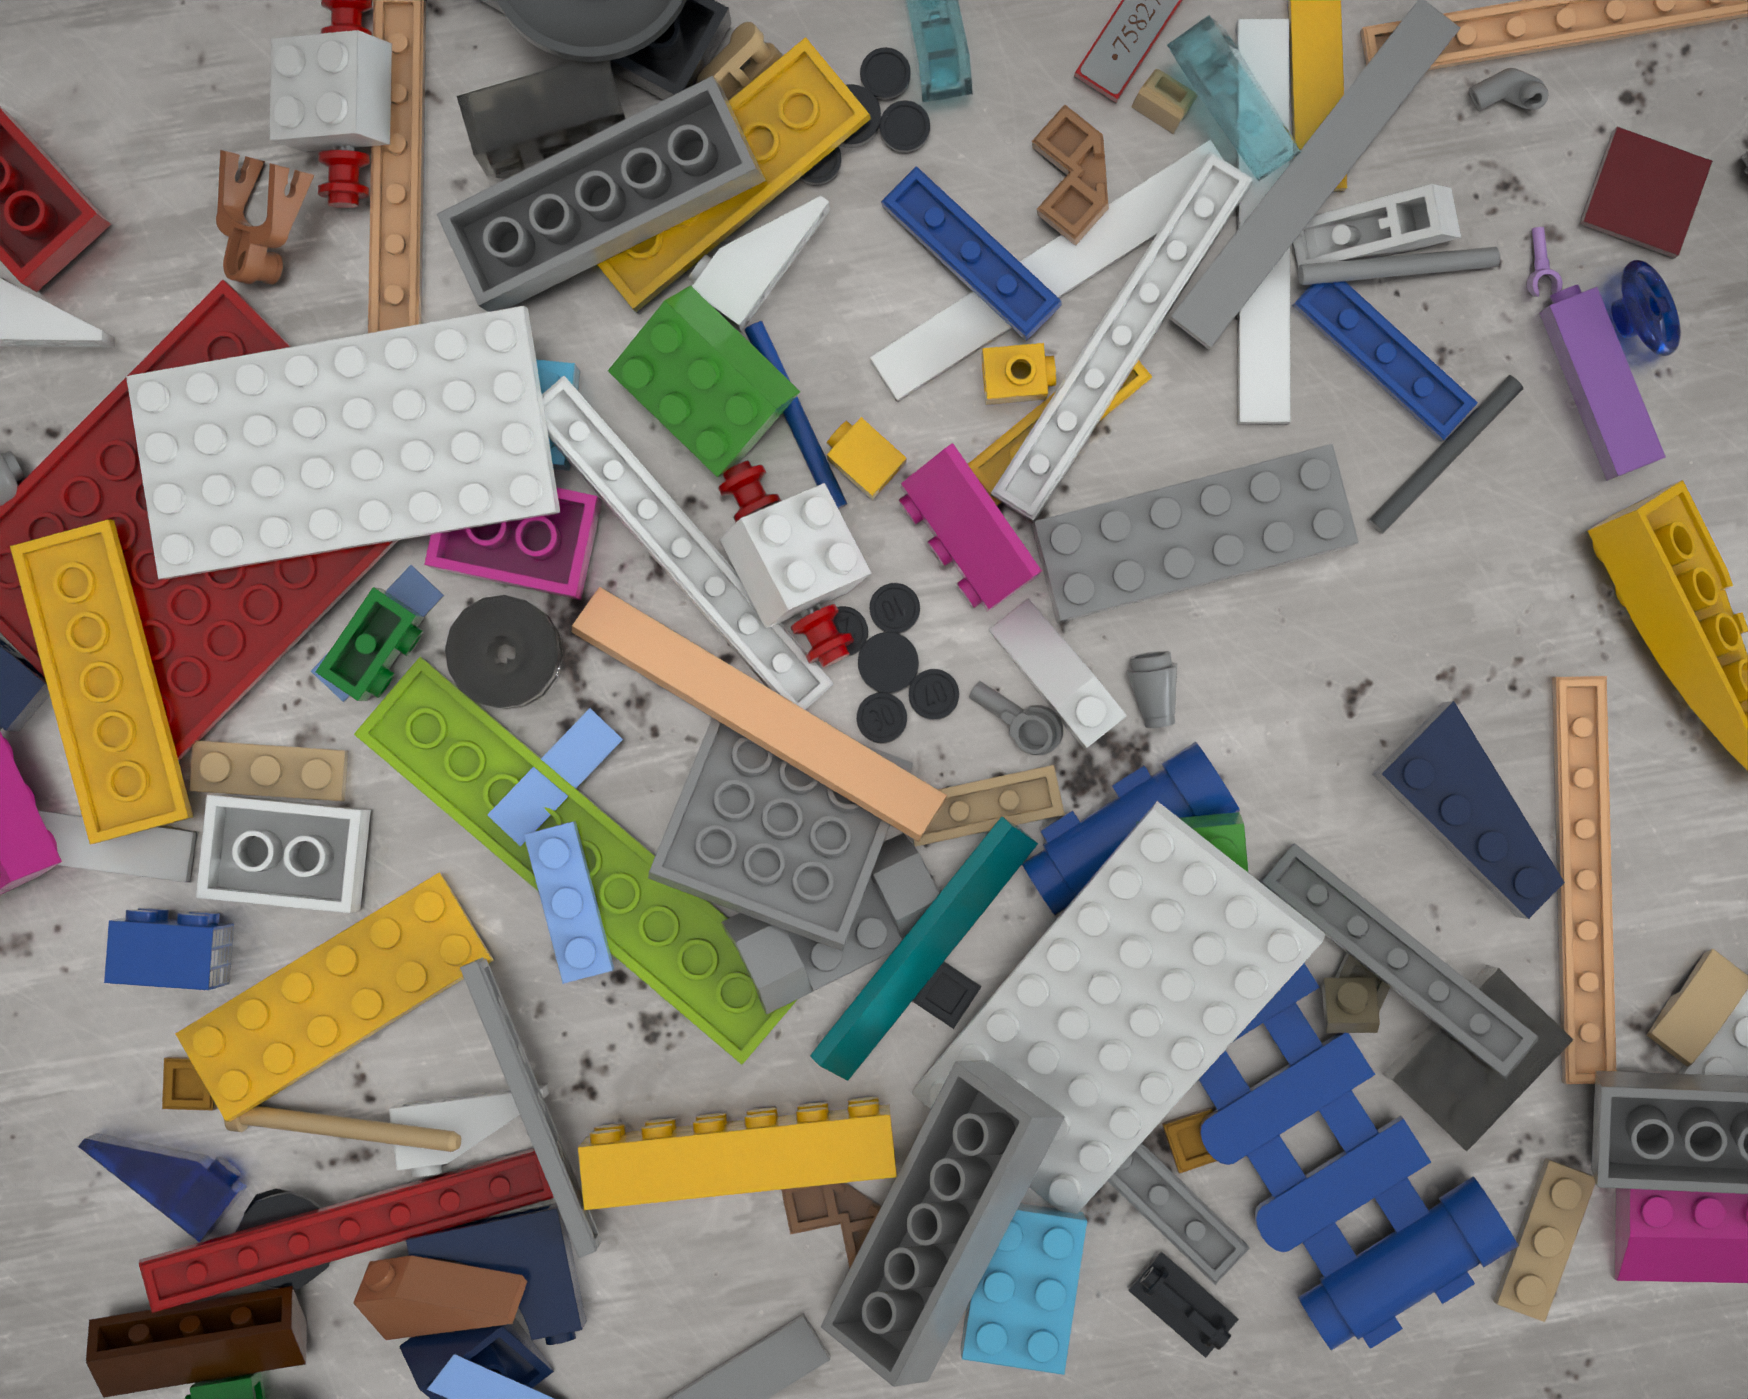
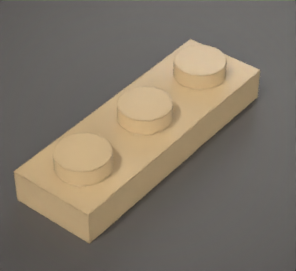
(268, 770)
(980, 804)
(1545, 1240)

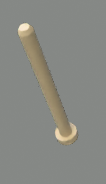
(346, 1128)

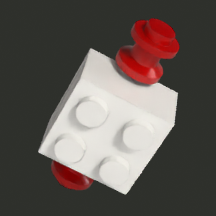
(333, 97)
(793, 558)

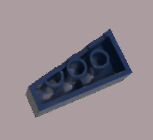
(1465, 804)

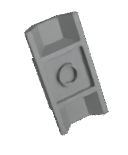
(792, 966)

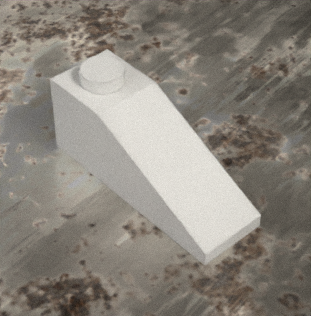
(1380, 227)
(752, 265)
(36, 323)
(1057, 674)
(468, 1115)

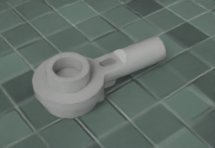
(1033, 728)

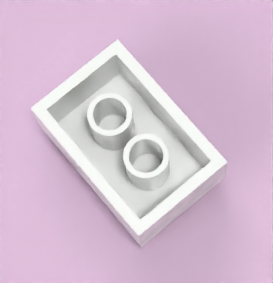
(283, 853)

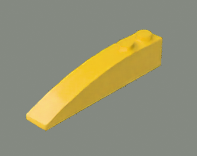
(1678, 601)

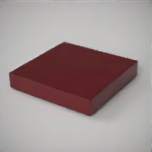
(1646, 192)

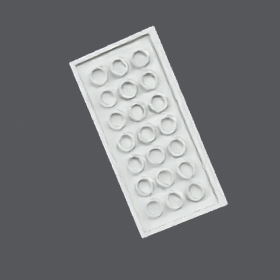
(343, 443)
(1132, 997)

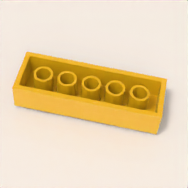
(737, 1155)

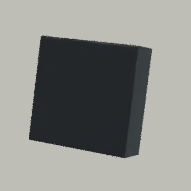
(947, 994)

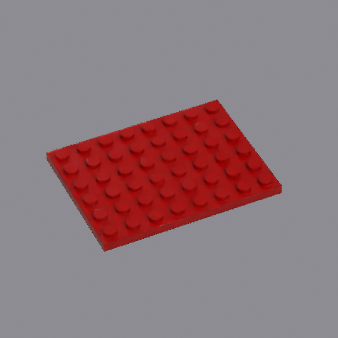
(204, 630)

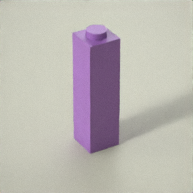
(1601, 381)

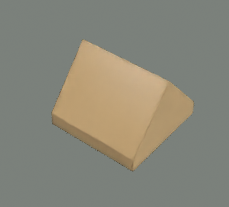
(1164, 100)

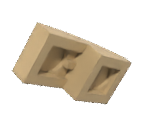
(1700, 1007)

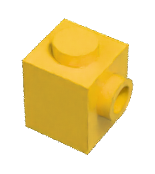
(1017, 373)
(864, 456)

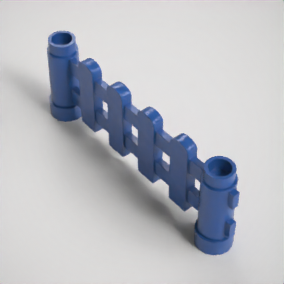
(1429, 1247)

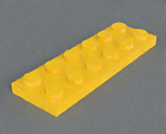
(792, 122)
(101, 681)
(332, 997)

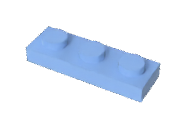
(569, 902)

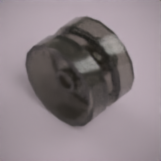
(475, 646)

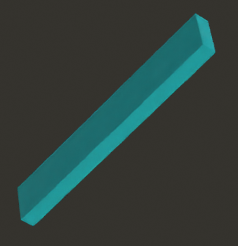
(924, 949)

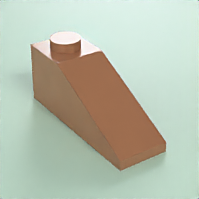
(435, 1296)

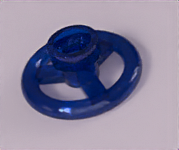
(1641, 311)

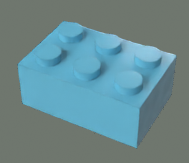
(1028, 1293)

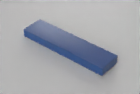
(971, 253)
(1386, 356)

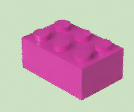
(529, 553)

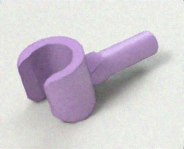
(1542, 265)

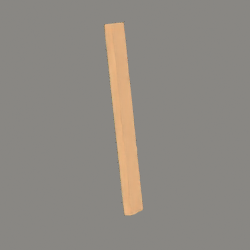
(1555, 24)
(399, 173)
(759, 714)
(1585, 867)

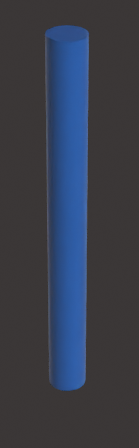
(798, 420)

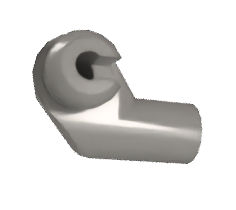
(1512, 86)

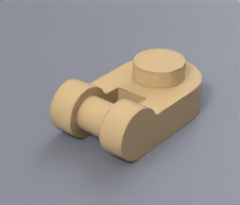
(744, 43)

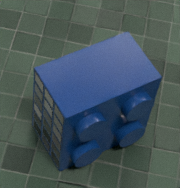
(169, 952)

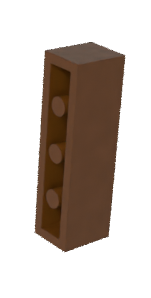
(197, 1342)

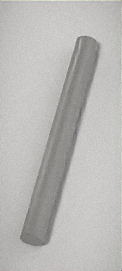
(1398, 265)

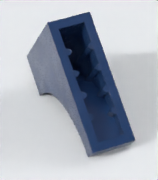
(525, 1244)

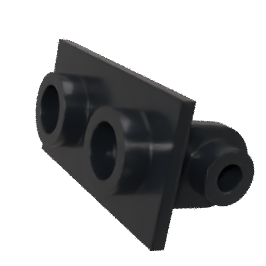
(1184, 1305)

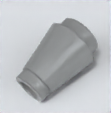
(1154, 686)

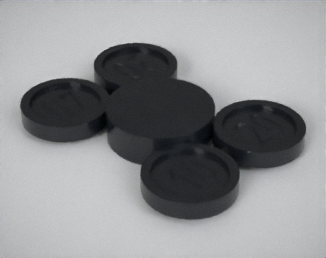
(903, 124)
(891, 665)

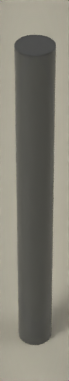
(1446, 454)

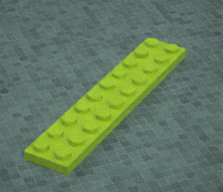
(658, 932)

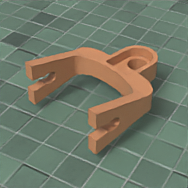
(247, 245)

